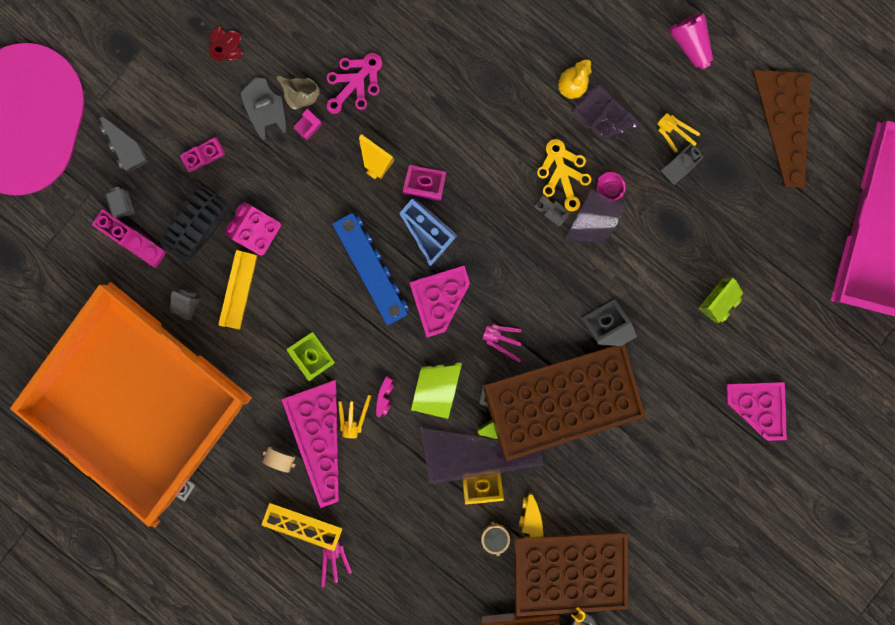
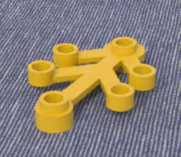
(562, 172)

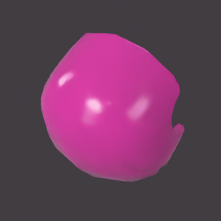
(611, 186)

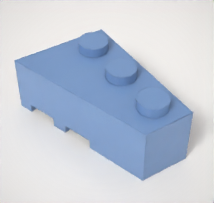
(428, 230)

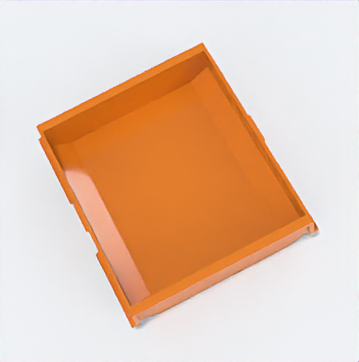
(129, 403)

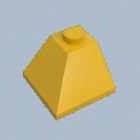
(375, 158)

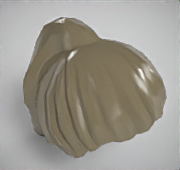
(299, 91)

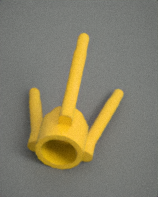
(669, 123)
(350, 428)

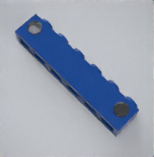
(368, 265)

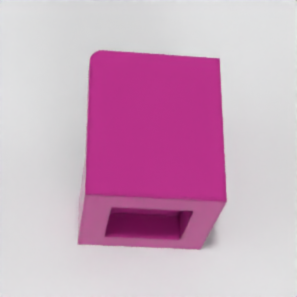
(307, 125)

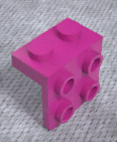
(252, 228)

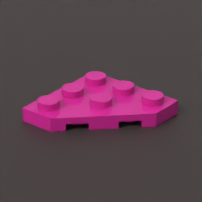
(439, 298)
(761, 407)

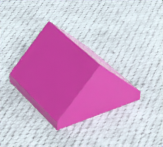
(424, 183)

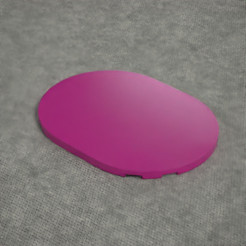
(38, 117)

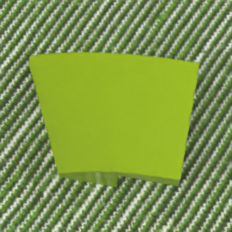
(436, 390)

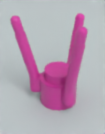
(493, 335)
(332, 555)

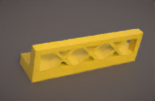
(238, 290)
(303, 522)

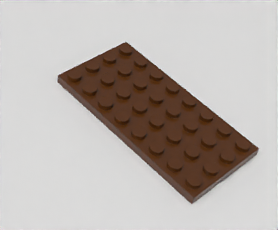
(563, 402)

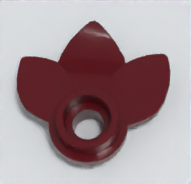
(227, 43)

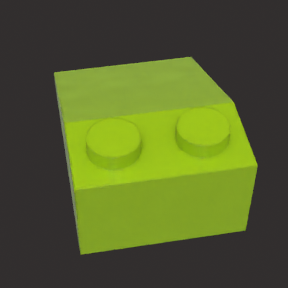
(721, 300)

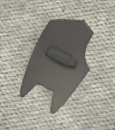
(263, 105)

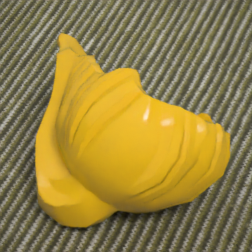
(575, 80)

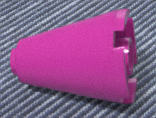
(694, 40)

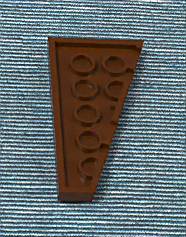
(786, 112)

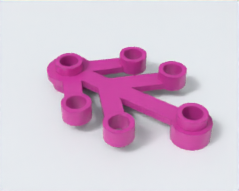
(356, 81)

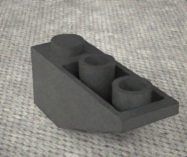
(129, 151)
(183, 303)

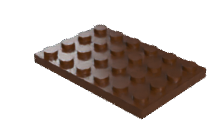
(571, 573)

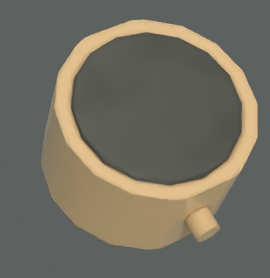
(278, 459)
(495, 538)

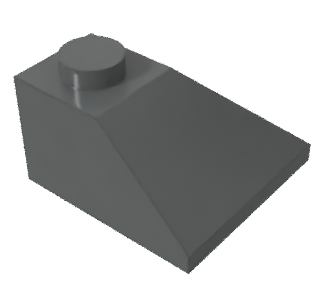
(610, 325)

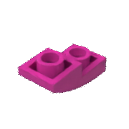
(202, 155)
(382, 402)

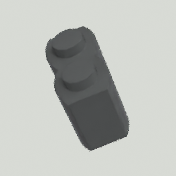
(119, 203)

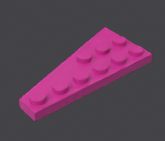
(315, 430)

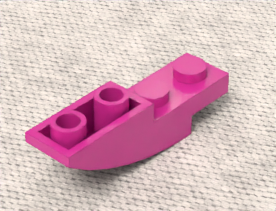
(129, 238)

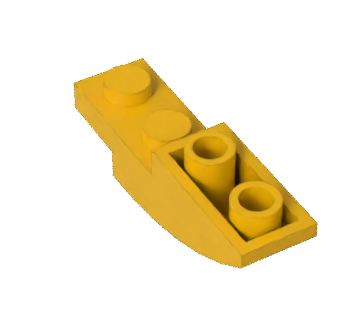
(531, 521)

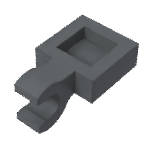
(554, 212)

